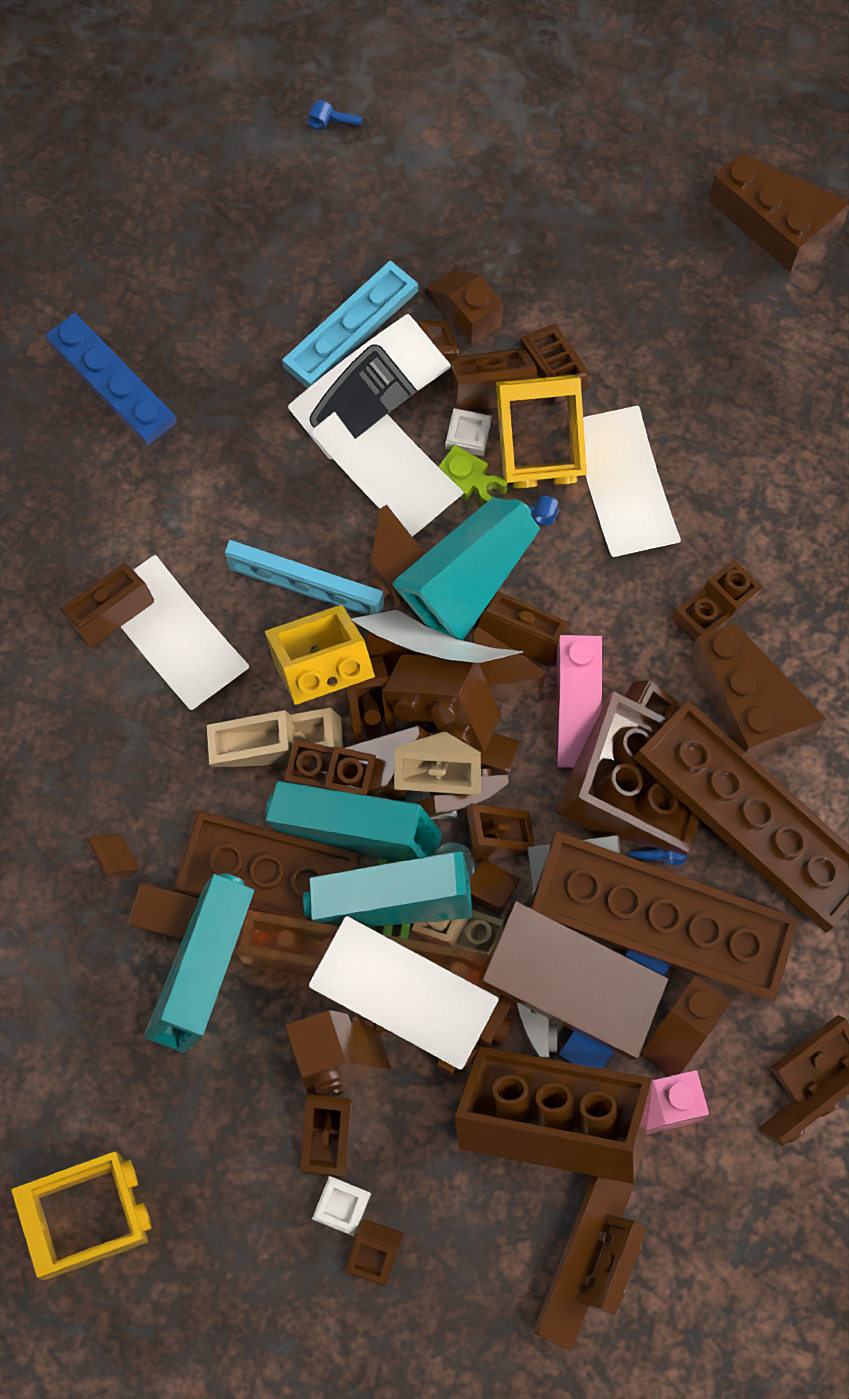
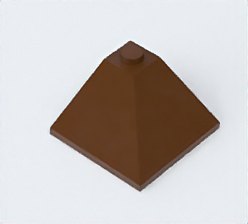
(616, 793)

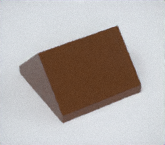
(476, 377)

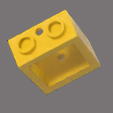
(536, 388)
(337, 654)
(36, 1229)

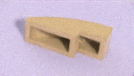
(270, 737)

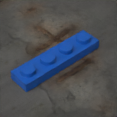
(111, 379)

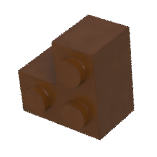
(445, 693)

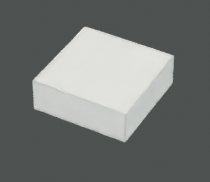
(469, 431)
(341, 1206)

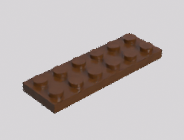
(752, 813)
(664, 916)

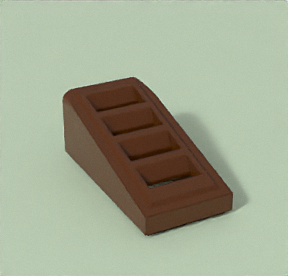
(566, 353)

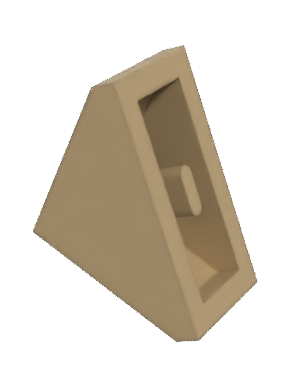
(438, 765)

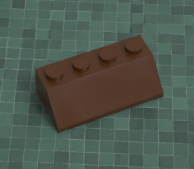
(554, 1114)

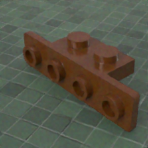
(813, 1078)
(593, 1262)

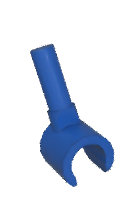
(323, 112)
(545, 511)
(667, 857)

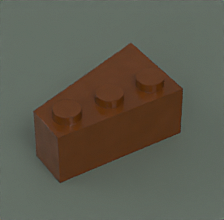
(777, 209)
(751, 694)
(335, 1051)

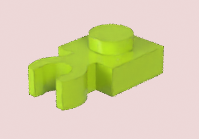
(469, 474)

